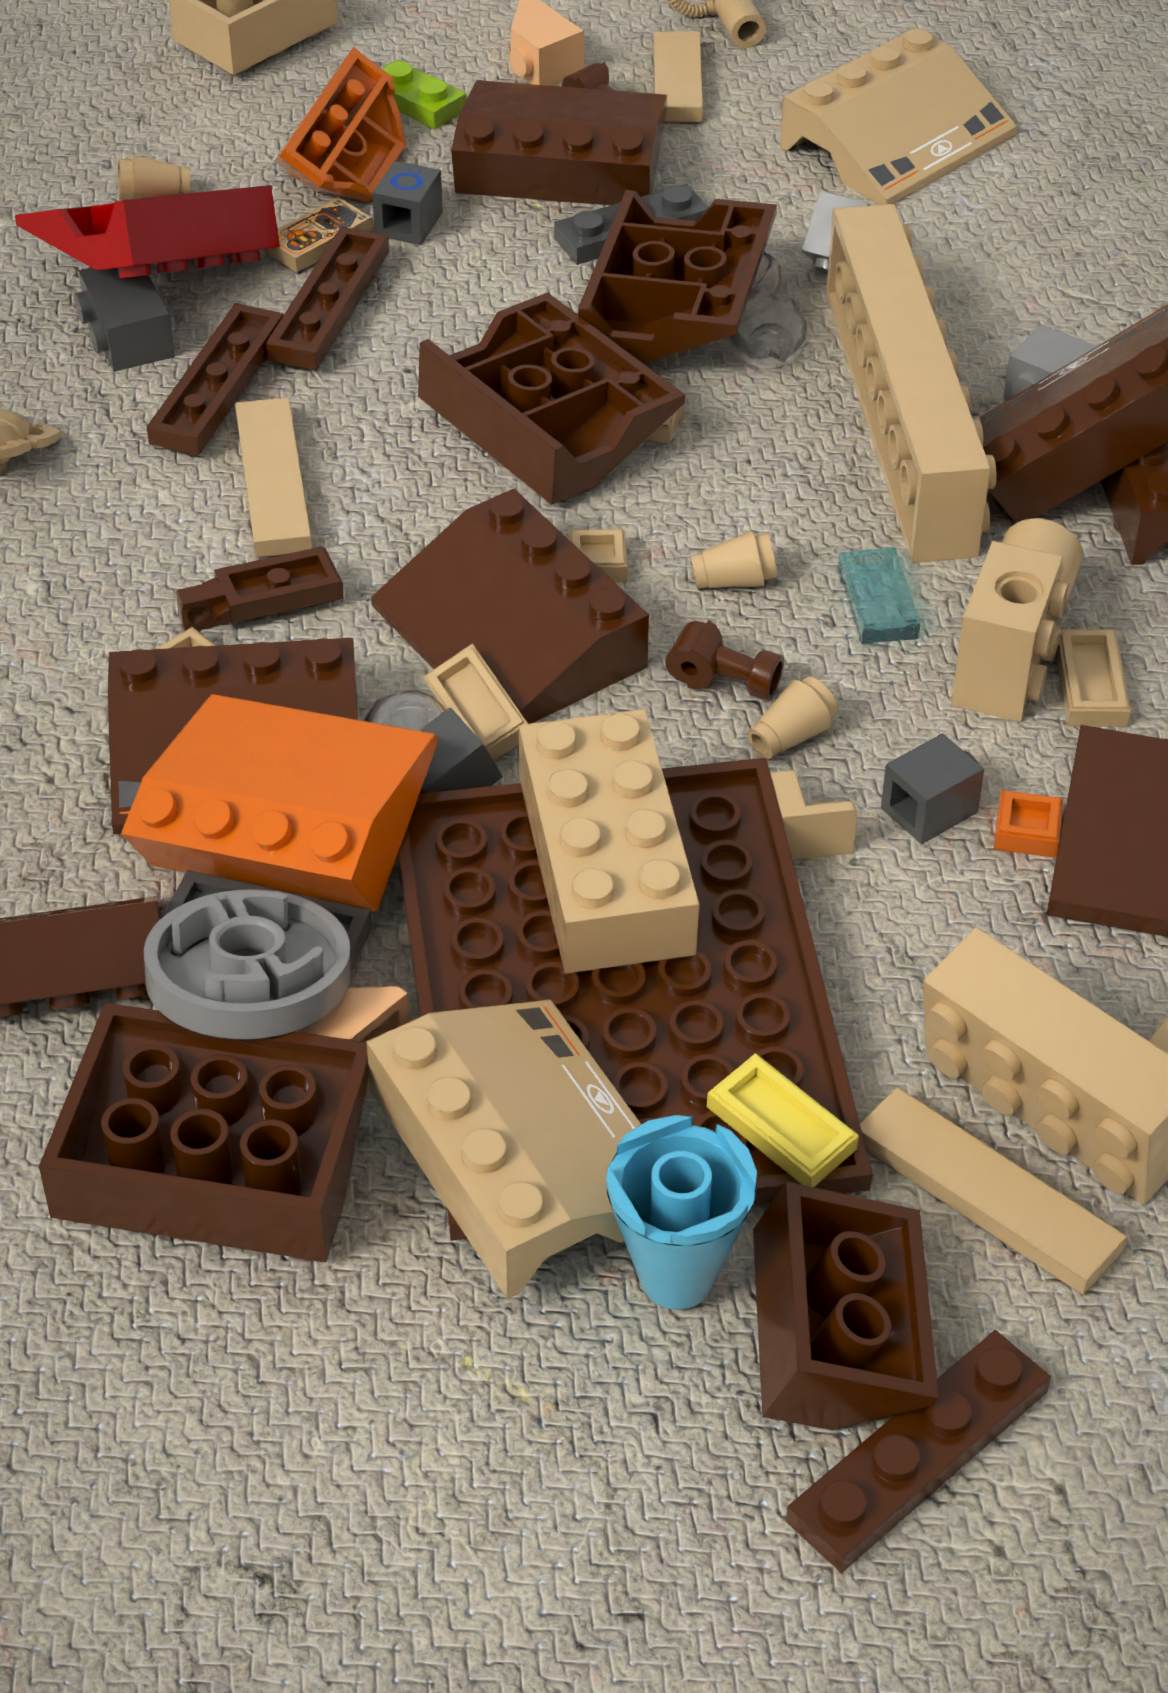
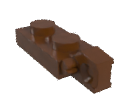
(261, 589)

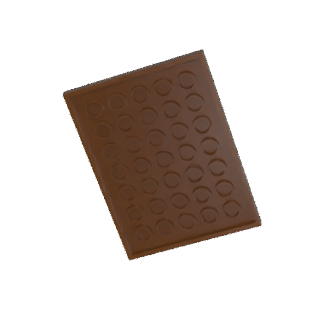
(654, 1026)

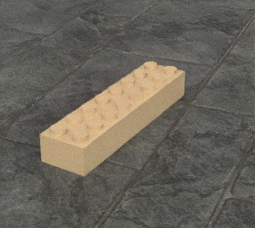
(908, 385)

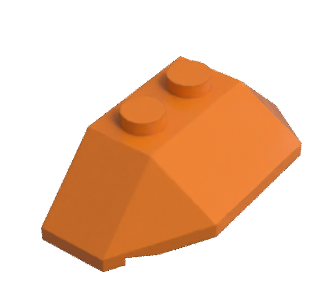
(347, 133)

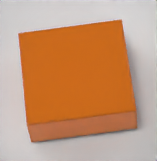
(1028, 823)

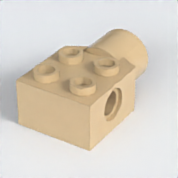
(1013, 618)

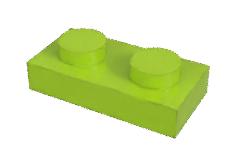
(423, 95)

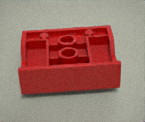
(162, 230)

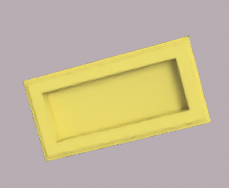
(782, 1121)

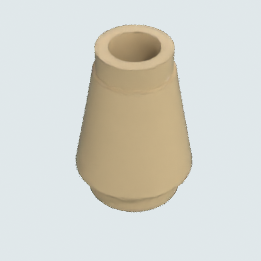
(148, 178)
(735, 563)
(794, 717)

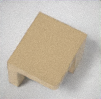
(817, 827)

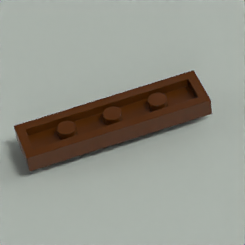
(327, 298)
(214, 380)
(917, 1452)

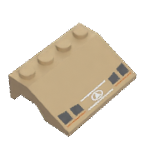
(897, 116)
(506, 1128)

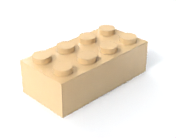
(607, 841)
(1051, 1062)

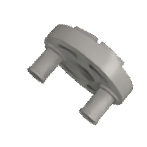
(260, 973)

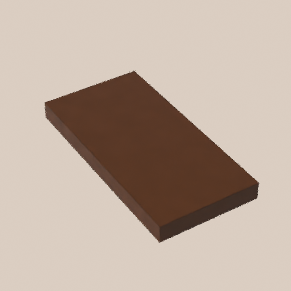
(1115, 834)

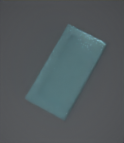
(878, 595)

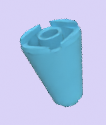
(680, 1204)

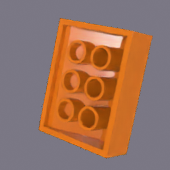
(282, 800)

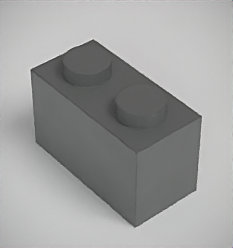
(124, 318)

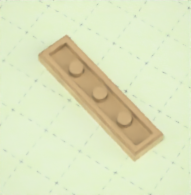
(272, 477)
(992, 1191)

